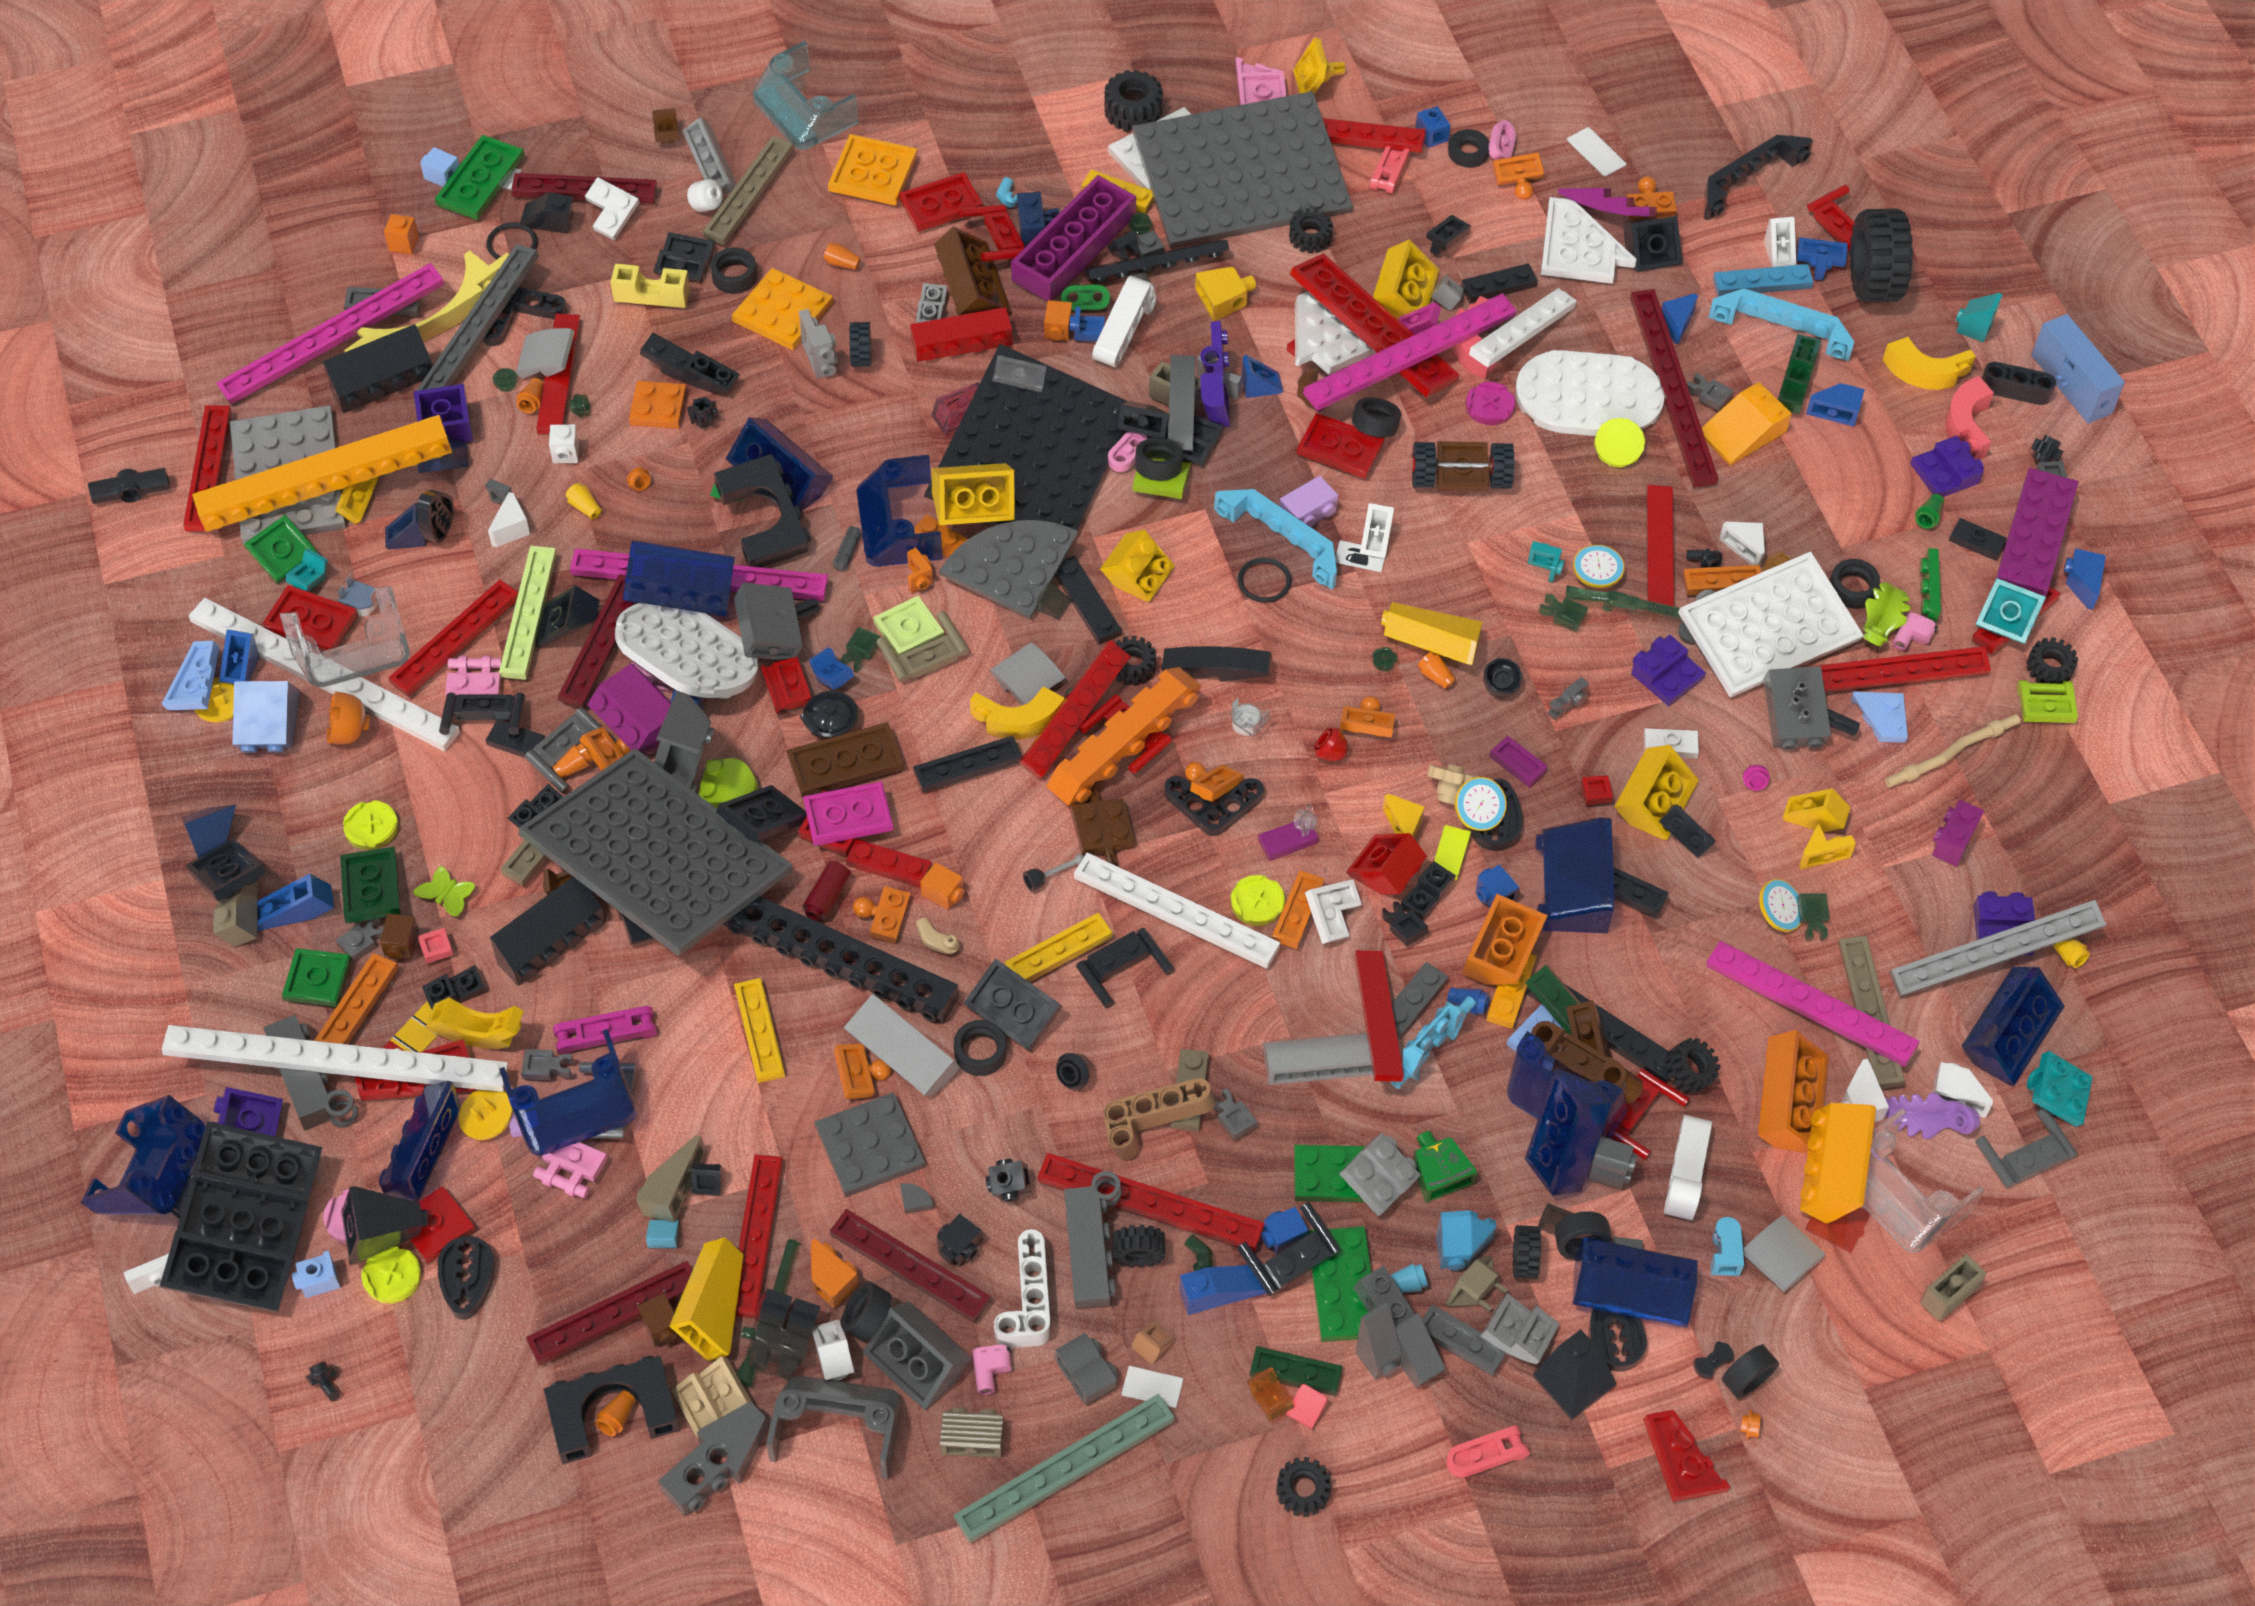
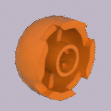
(346, 719)

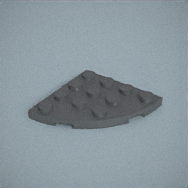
(1011, 562)

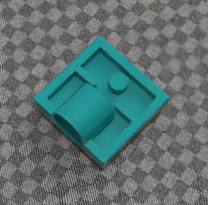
(2060, 1088)

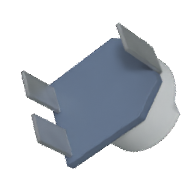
(358, 596)

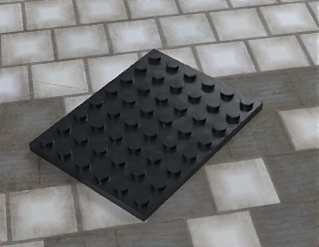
(1049, 438)

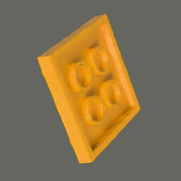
(872, 169)
(775, 306)

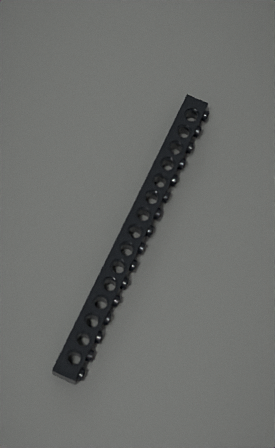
(846, 949)

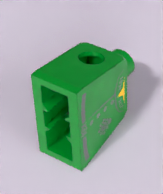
(1441, 1167)

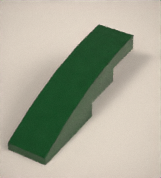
(1798, 372)

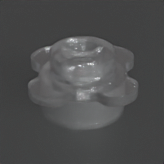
(1305, 820)

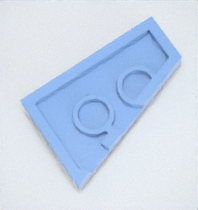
(194, 679)

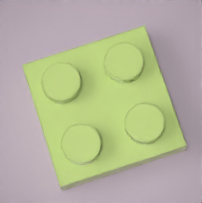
(908, 626)

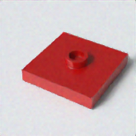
(444, 1224)

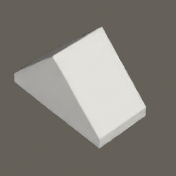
(1781, 241)
(509, 523)
(1377, 530)
(1745, 540)

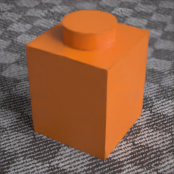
(401, 234)
(1057, 320)
(942, 886)

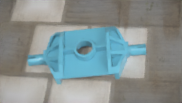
(1446, 1023)

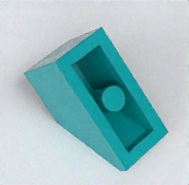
(1978, 316)

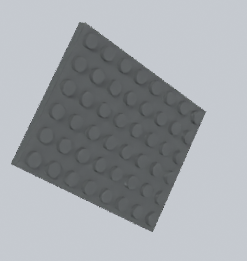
(1240, 168)
(655, 851)

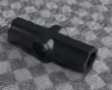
(129, 485)

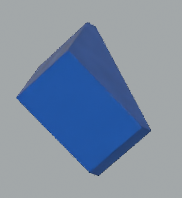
(1678, 315)
(1259, 379)
(239, 656)

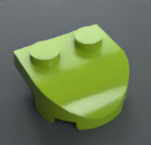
(726, 780)

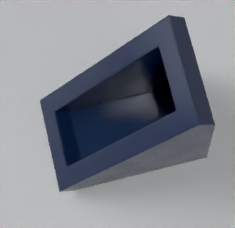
(404, 531)

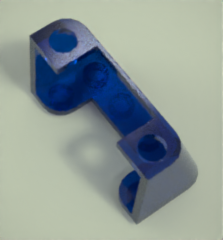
(160, 1165)

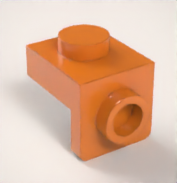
(921, 571)

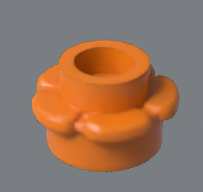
(639, 479)
(1751, 1424)

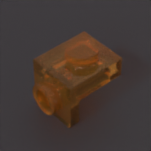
(1269, 1394)

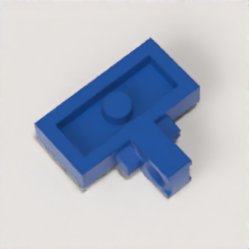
(1821, 255)

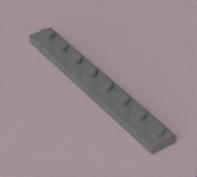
(480, 318)

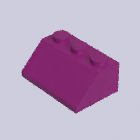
(632, 708)

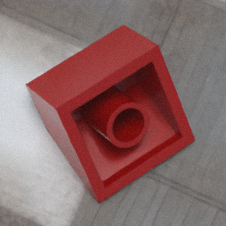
(1388, 863)

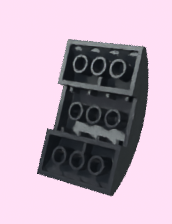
(242, 1217)

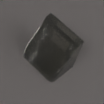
(1052, 601)
(1551, 1216)

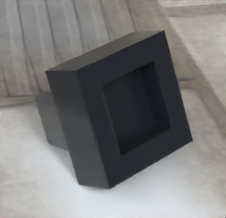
(1127, 241)
(706, 1179)

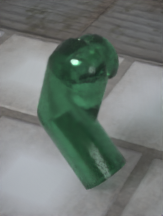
(1203, 1253)

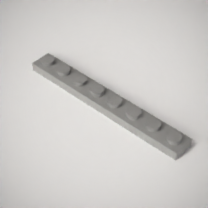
(1997, 948)

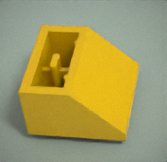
(1137, 565)

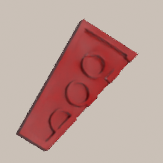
(380, 1089)

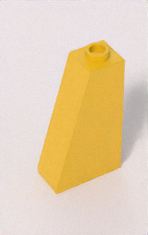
(1433, 631)
(710, 1300)

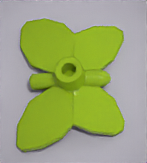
(446, 890)

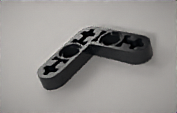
(517, 303)
(1212, 811)

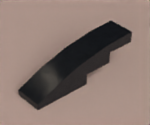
(1219, 661)

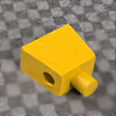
(1223, 291)

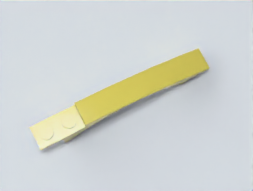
(475, 281)

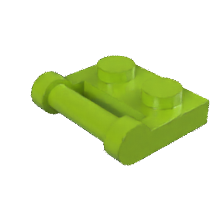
(2047, 707)

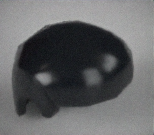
(1502, 677)

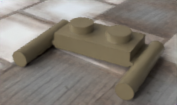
(928, 656)

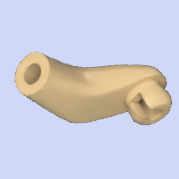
(935, 940)

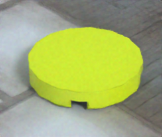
(1619, 442)
(370, 825)
(1257, 900)
(391, 1275)

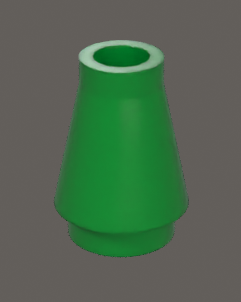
(1930, 512)

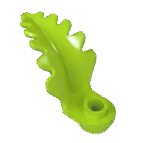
(1885, 613)

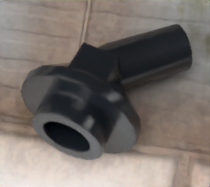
(1707, 557)
(321, 1374)

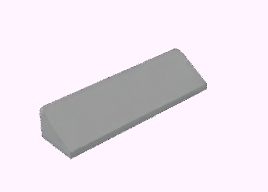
(709, 154)

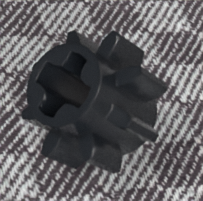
(703, 412)
(2047, 449)

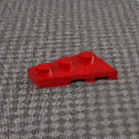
(1681, 1461)

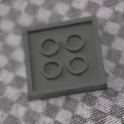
(869, 1144)

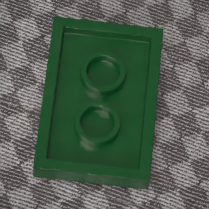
(370, 884)

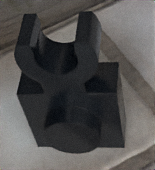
(1406, 926)

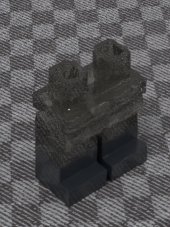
(780, 1342)

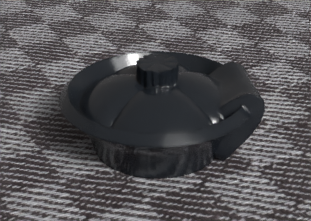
(829, 714)

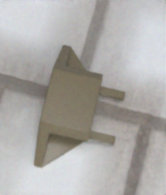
(1475, 1285)

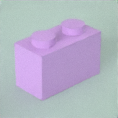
(1311, 501)

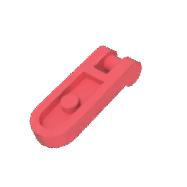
(1391, 167)
(1486, 1452)

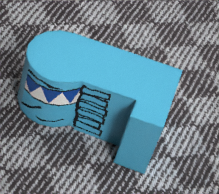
(1729, 1256)

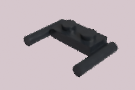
(483, 708)
(1118, 957)
(1296, 1259)

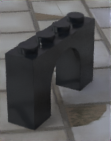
(764, 479)
(572, 1399)

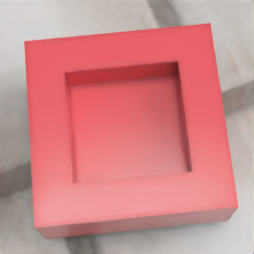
(435, 945)

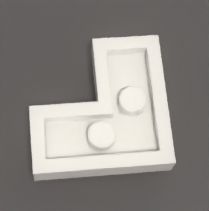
(616, 204)
(1327, 905)

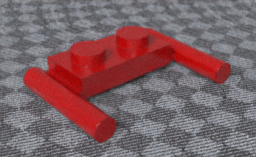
(1832, 216)
(1001, 230)
(1154, 742)
(1651, 1088)

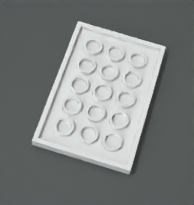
(1770, 623)

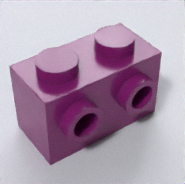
(1957, 833)

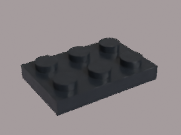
(762, 813)
(225, 869)
(1013, 1004)

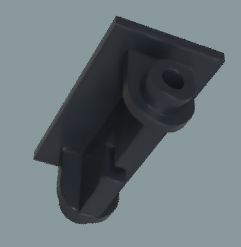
(1687, 830)

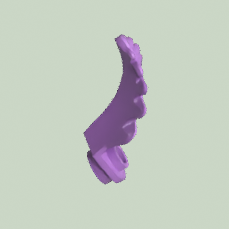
(1933, 1115)

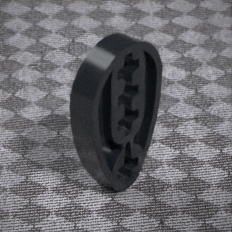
(435, 515)
(1509, 827)
(451, 1271)
(1631, 1333)

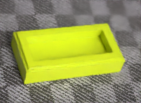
(1452, 849)

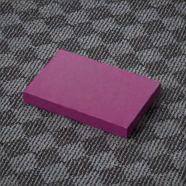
(848, 813)

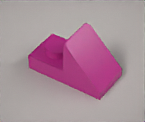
(1422, 318)

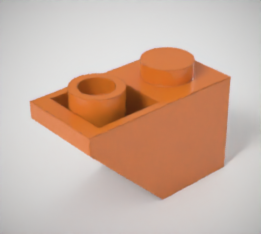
(831, 1276)

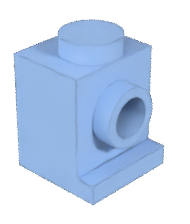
(316, 1275)

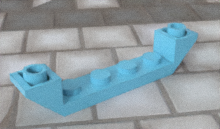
(1786, 314)
(1235, 502)

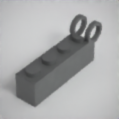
(307, 1088)
(1087, 1241)

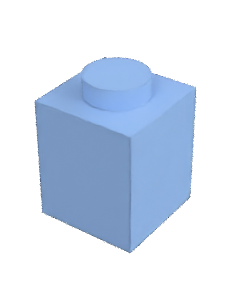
(438, 166)

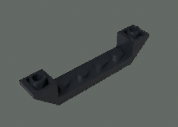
(1789, 148)

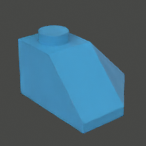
(1462, 1238)

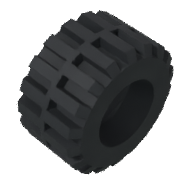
(1132, 99)

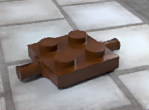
(1102, 827)

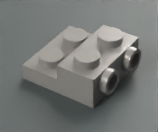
(818, 345)
(1380, 1173)

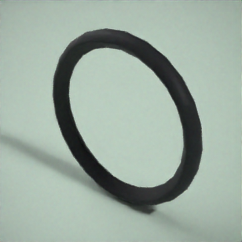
(507, 225)
(1264, 599)

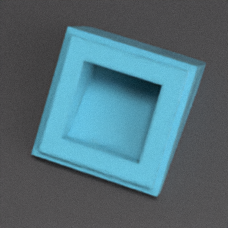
(662, 1234)

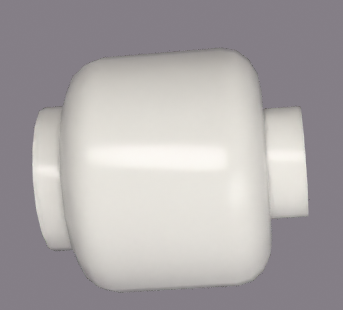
(705, 195)

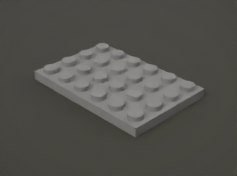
(282, 439)

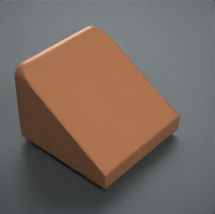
(1152, 1342)

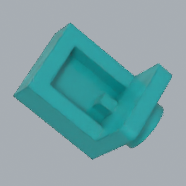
(1546, 557)
(308, 572)

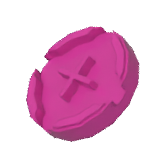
(1490, 403)

